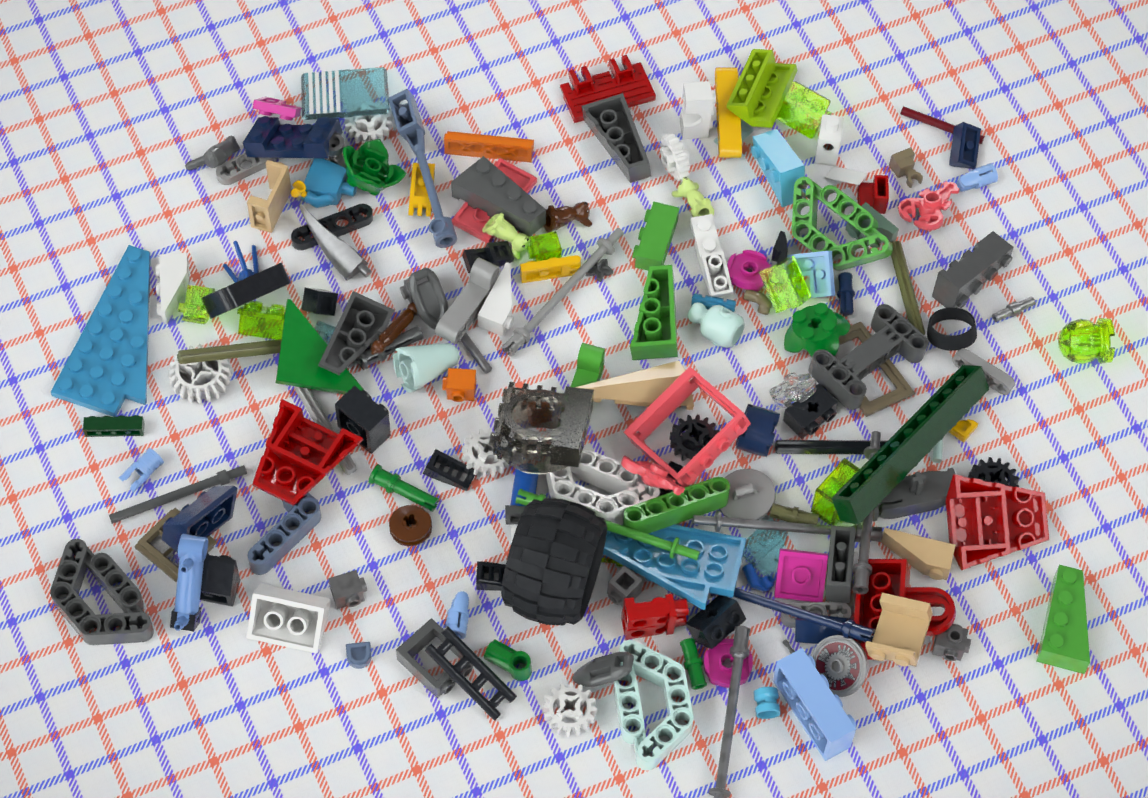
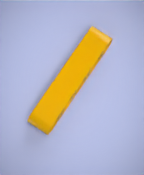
(727, 122)

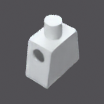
(829, 133)

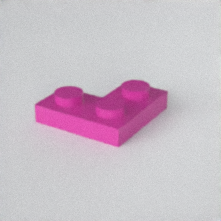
(270, 106)

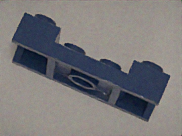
(275, 140)

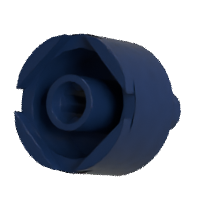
(759, 434)

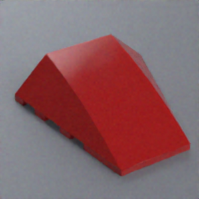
(299, 454)
(993, 519)

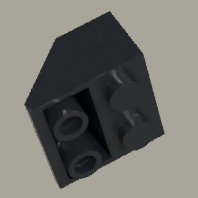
(219, 580)

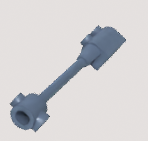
(411, 129)

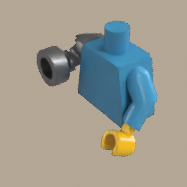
(325, 178)

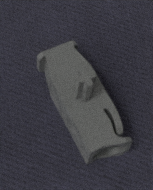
(916, 495)

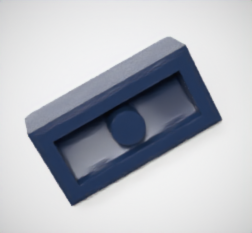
(965, 146)

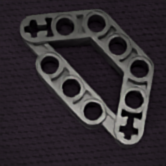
(133, 612)

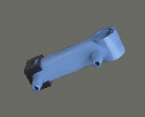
(192, 553)

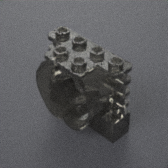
(542, 451)

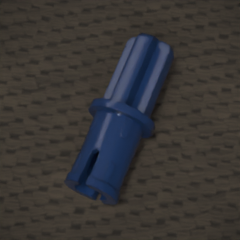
(846, 293)

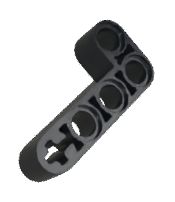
(246, 290)

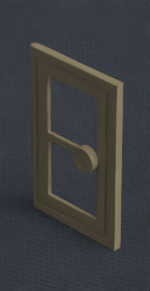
(902, 390)

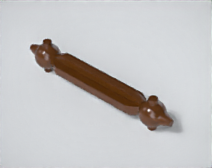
(394, 329)

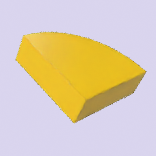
(964, 429)

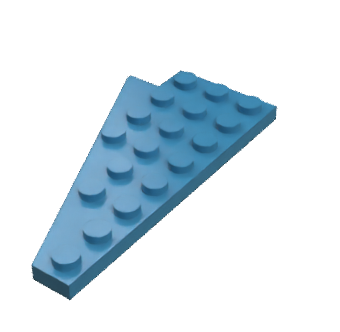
(113, 348)
(688, 578)

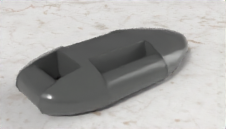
(428, 296)
(604, 669)

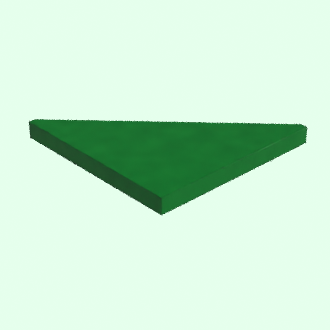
(300, 356)

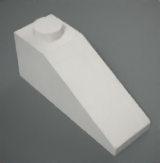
(497, 308)

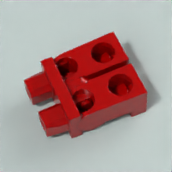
(653, 617)

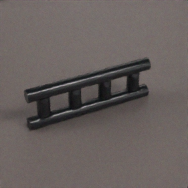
(455, 673)

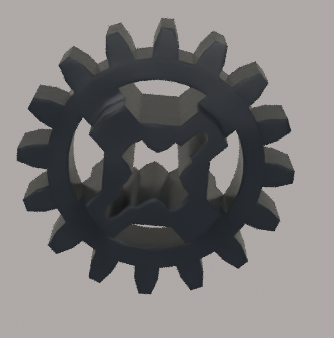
(686, 444)
(994, 470)

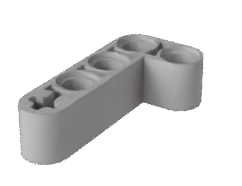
(469, 302)

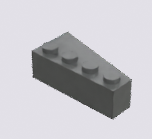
(617, 132)
(972, 271)

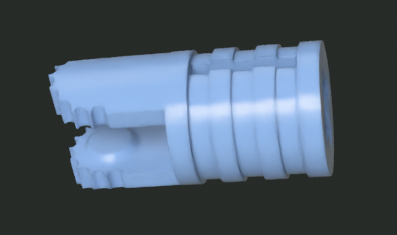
(978, 178)
(144, 467)
(458, 615)

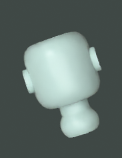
(717, 324)

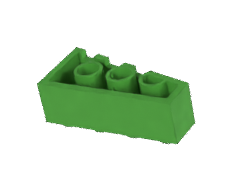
(656, 324)
(1065, 626)

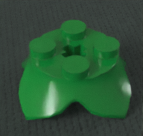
(369, 167)
(815, 329)

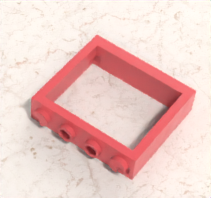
(670, 401)

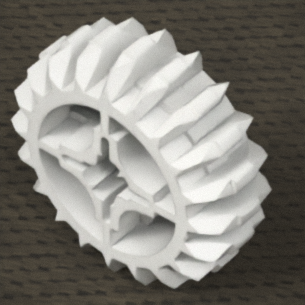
(203, 378)

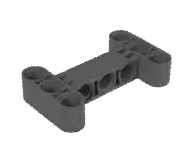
(844, 376)

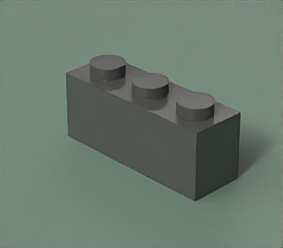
(840, 564)

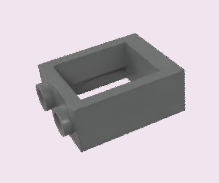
(414, 645)

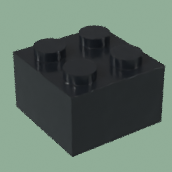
(364, 418)

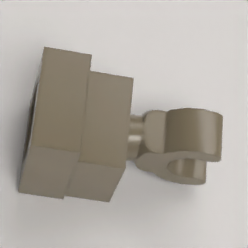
(903, 164)

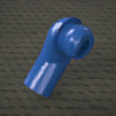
(759, 583)

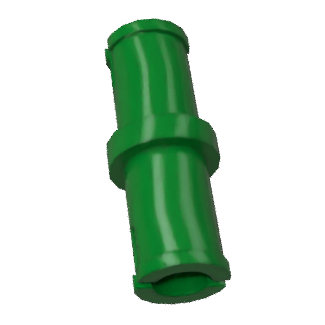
(693, 663)

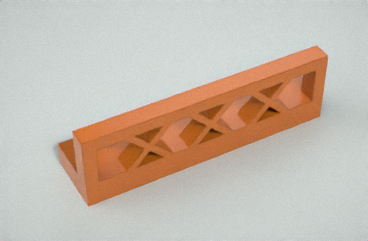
(488, 146)

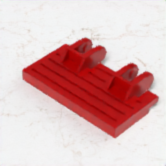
(631, 82)

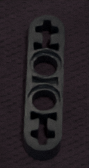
(330, 223)

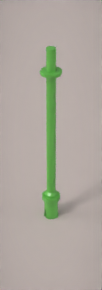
(674, 547)

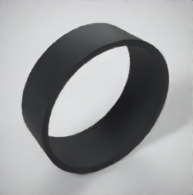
(949, 342)

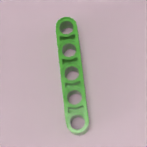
(674, 508)

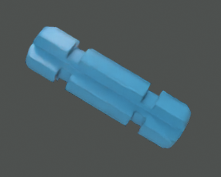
(710, 301)

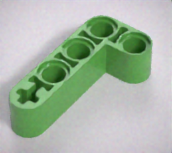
(589, 365)

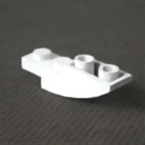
(710, 257)

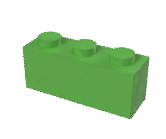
(656, 235)

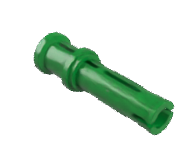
(393, 483)

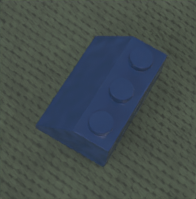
(202, 516)

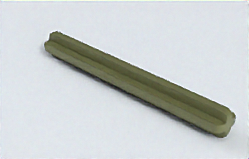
(906, 286)
(228, 351)

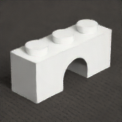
(698, 110)

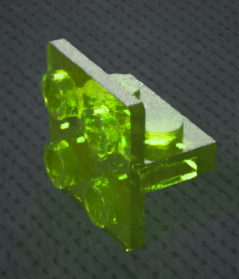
(803, 109)
(261, 320)

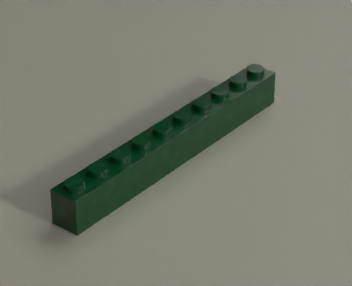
(910, 444)

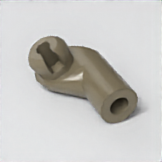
(759, 298)

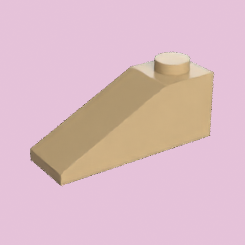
(924, 554)

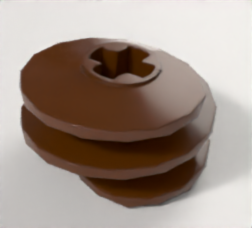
(400, 525)

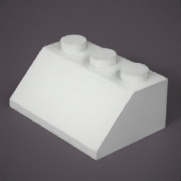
(288, 618)

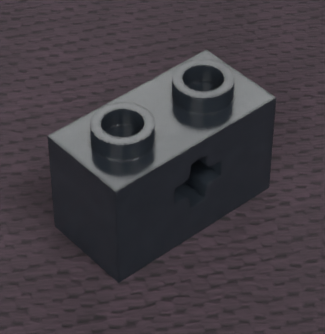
(808, 415)
(716, 621)

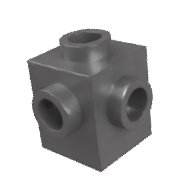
(952, 643)

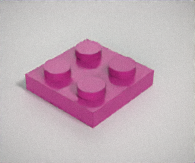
(801, 575)

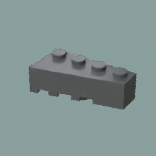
(496, 193)

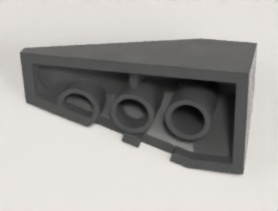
(356, 330)

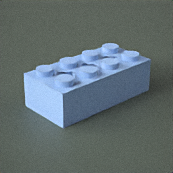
(814, 704)

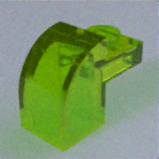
(194, 308)

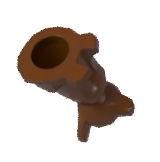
(563, 215)

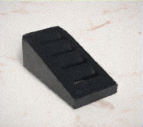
(440, 475)
(491, 568)

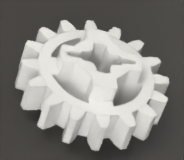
(368, 127)
(674, 156)
(485, 461)
(569, 719)

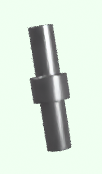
(1013, 309)

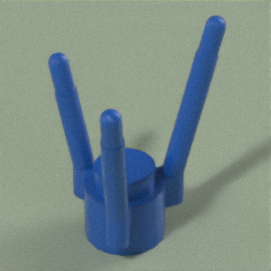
(246, 272)

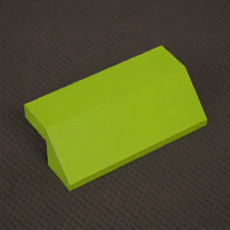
(761, 89)

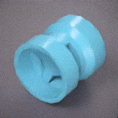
(767, 702)

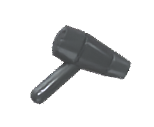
(216, 154)

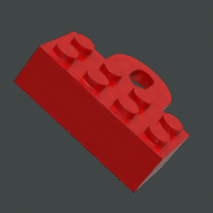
(893, 578)

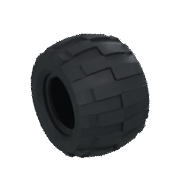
(554, 561)

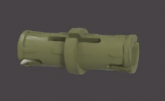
(793, 515)

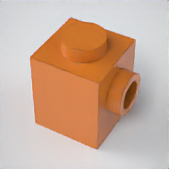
(460, 384)

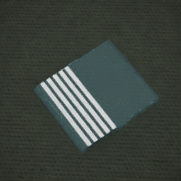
(344, 93)

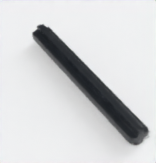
(822, 446)

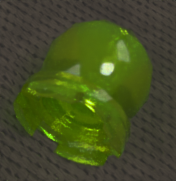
(1084, 341)

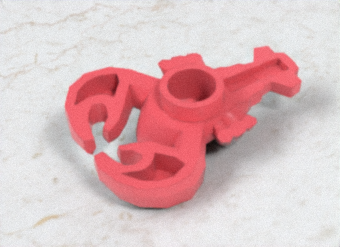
(929, 206)
(652, 474)

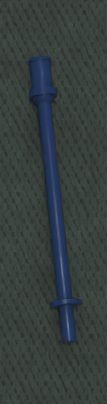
(848, 628)

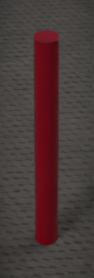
(931, 121)

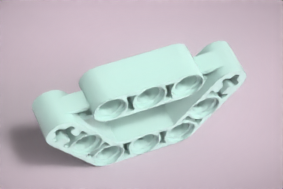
(634, 716)

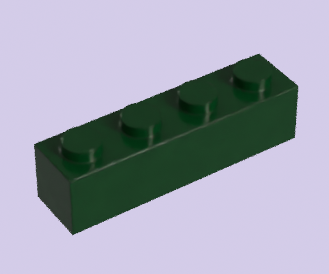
(113, 426)

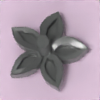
(600, 269)

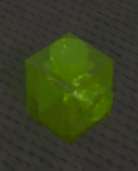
(544, 247)

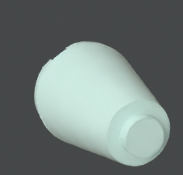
(423, 363)

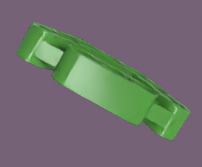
(838, 206)

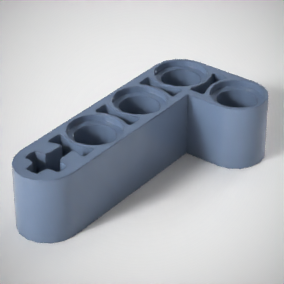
(263, 555)

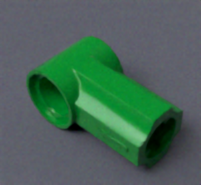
(508, 658)

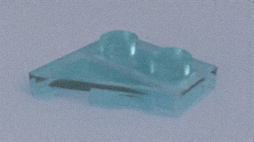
(763, 549)

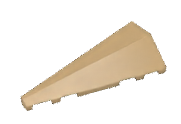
(639, 387)

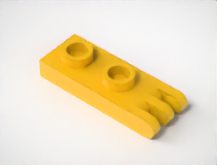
(418, 193)
(549, 268)

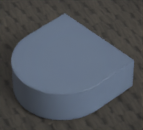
(358, 654)

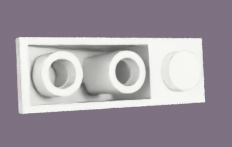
(174, 278)

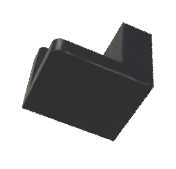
(319, 301)

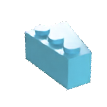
(779, 164)

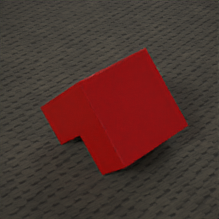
(875, 193)

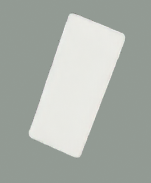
(846, 175)

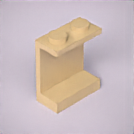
(263, 212)
(900, 630)

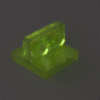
(785, 285)

